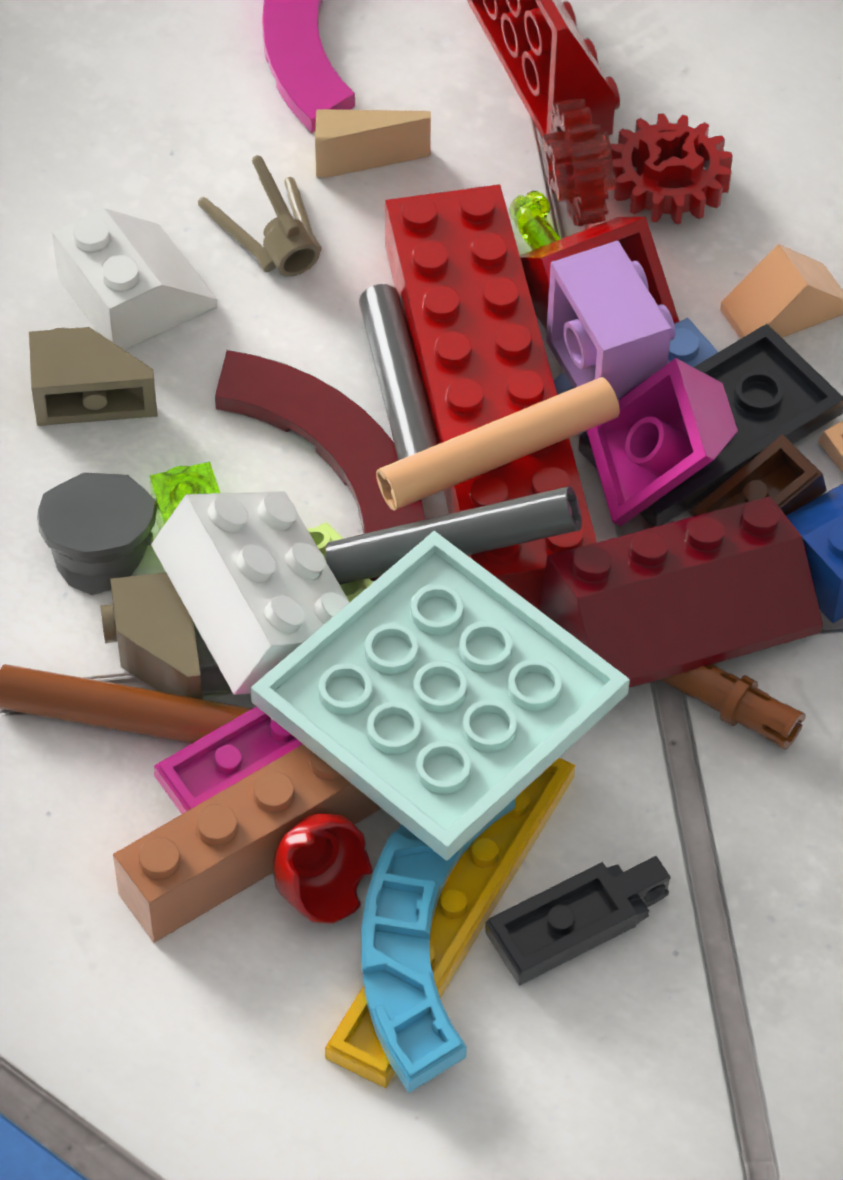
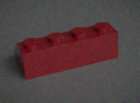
(686, 591)

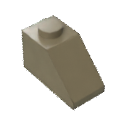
(87, 378)
(153, 633)

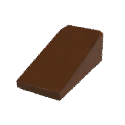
(774, 472)

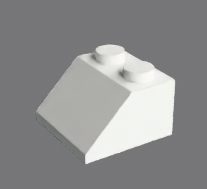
(128, 276)

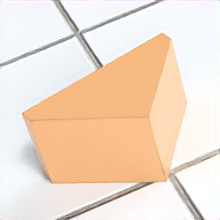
(785, 293)

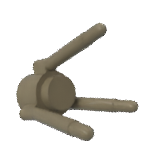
(287, 241)

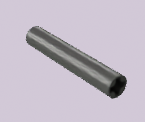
(397, 370)
(468, 530)

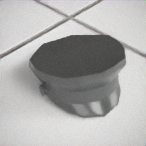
(97, 528)

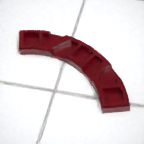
(326, 418)

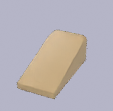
(369, 139)

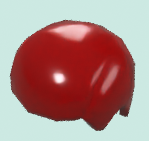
(321, 867)

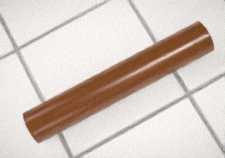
(112, 705)

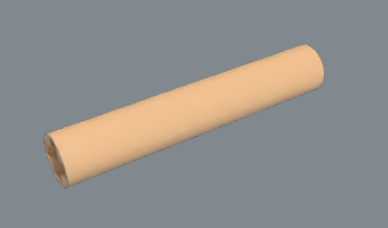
(497, 443)

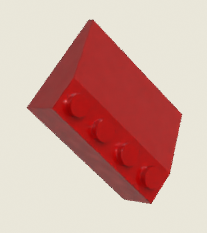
(547, 58)

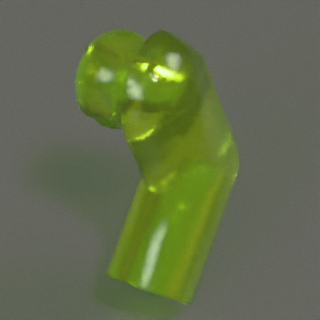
(530, 217)

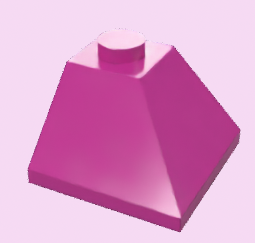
(661, 437)

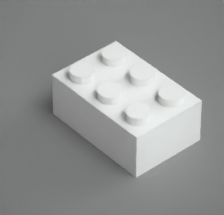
(248, 579)

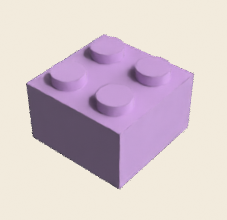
(606, 320)

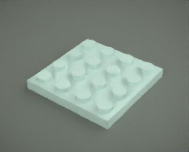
(440, 693)

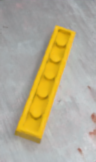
(460, 913)

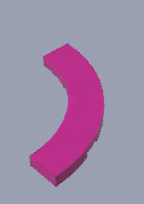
(299, 61)

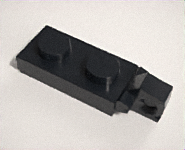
(575, 916)

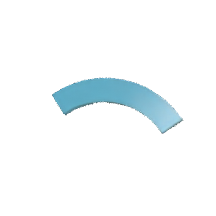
(397, 958)

